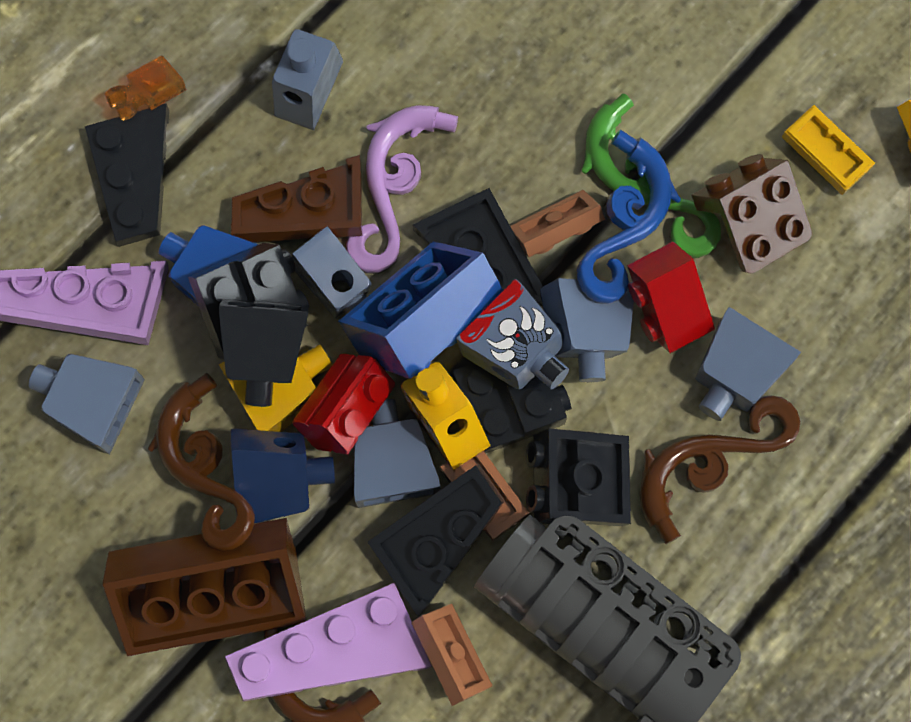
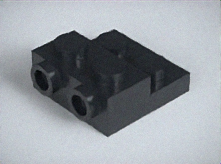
(253, 275)
(511, 413)
(579, 477)

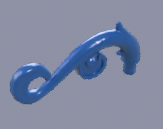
(621, 214)

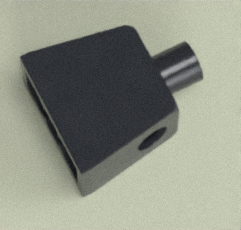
(261, 344)

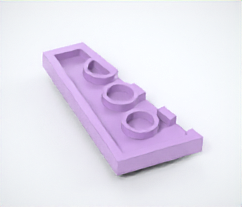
(91, 302)
(343, 645)

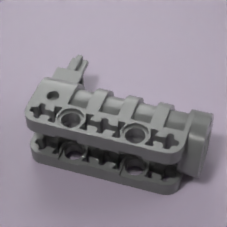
(602, 629)

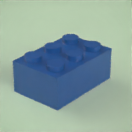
(422, 308)

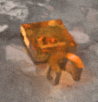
(148, 85)

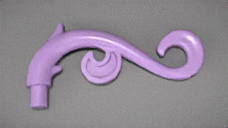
(380, 183)

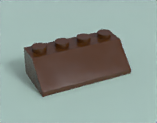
(196, 594)

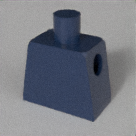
(275, 472)

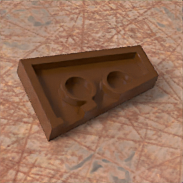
(303, 206)

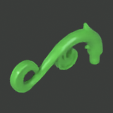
(597, 156)

